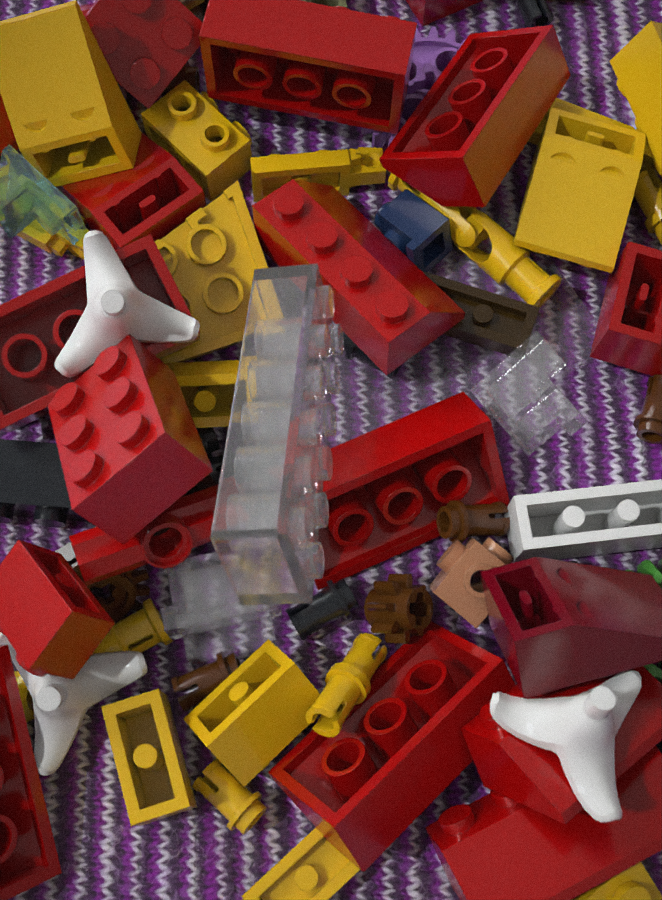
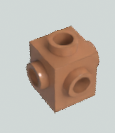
(458, 566)

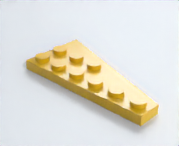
(214, 268)

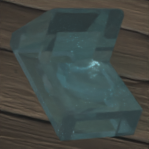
(30, 196)

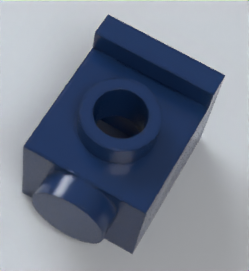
(415, 229)

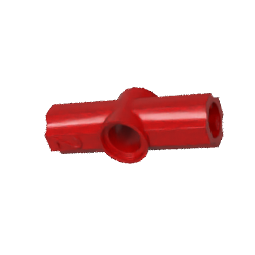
(189, 526)

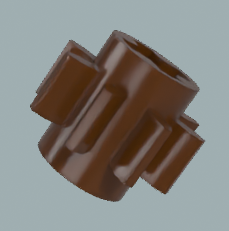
(398, 608)

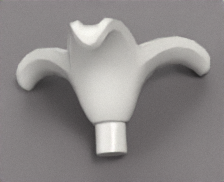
(116, 310)
(63, 702)
(579, 732)

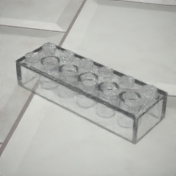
(278, 438)

